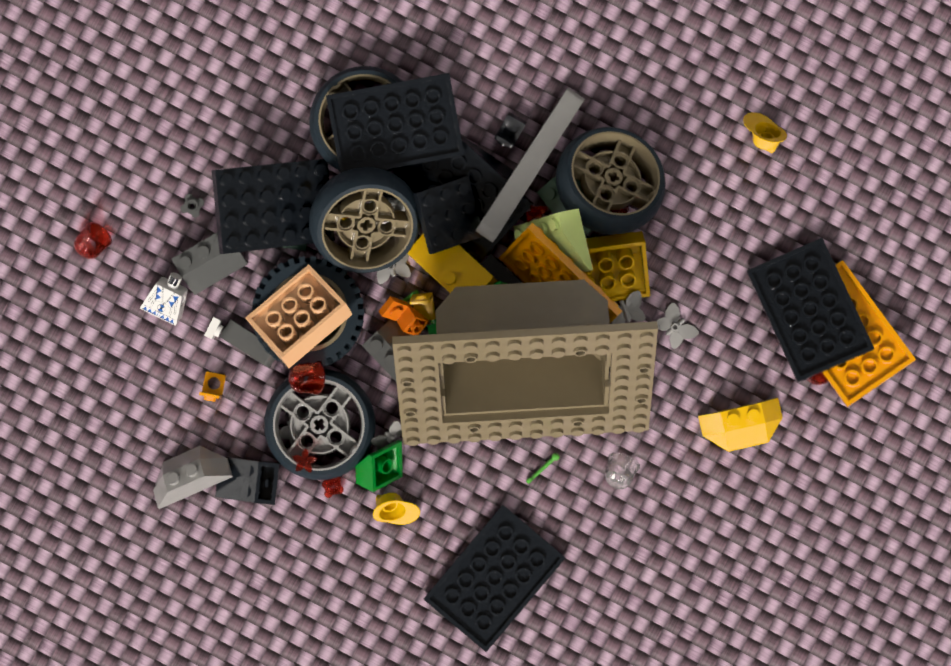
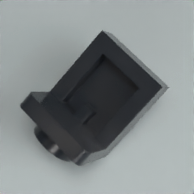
(510, 130)

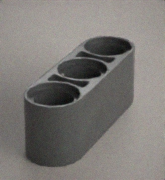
(246, 342)

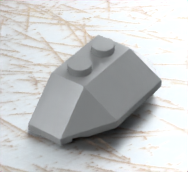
(189, 474)

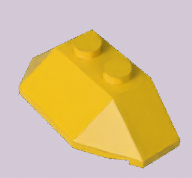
(742, 425)

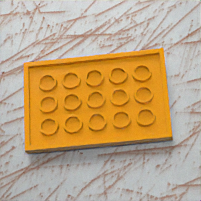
(539, 259)
(890, 354)

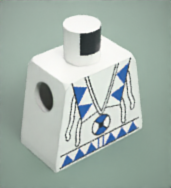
(167, 299)

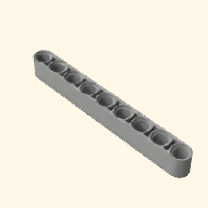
(530, 165)

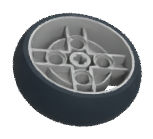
(322, 444)

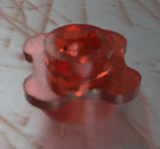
(327, 484)

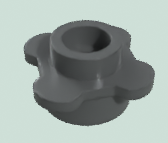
(198, 203)

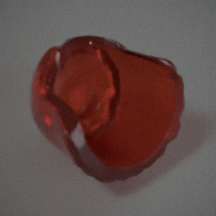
(97, 234)
(315, 381)

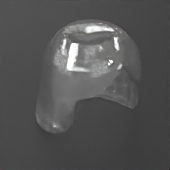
(620, 470)

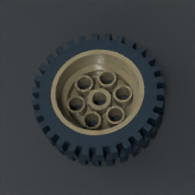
(344, 336)

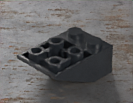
(251, 481)

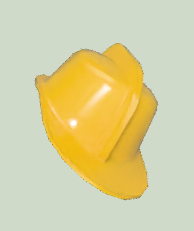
(764, 131)
(394, 510)

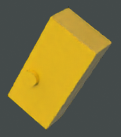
(451, 266)

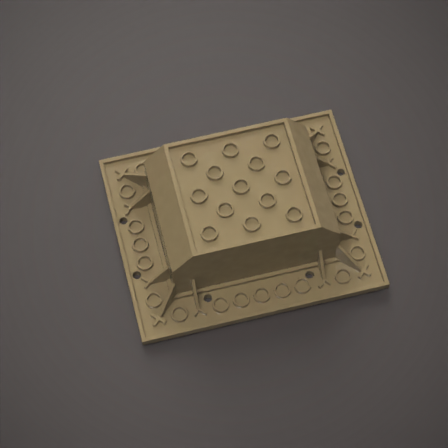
(524, 366)

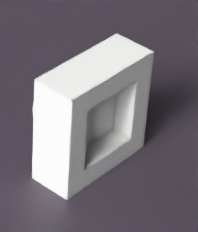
(214, 329)

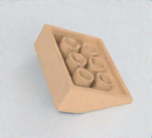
(299, 316)

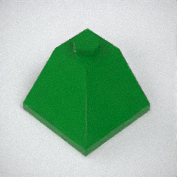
(380, 467)

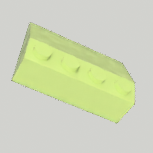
(567, 232)

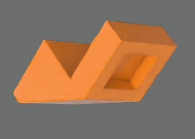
(405, 315)

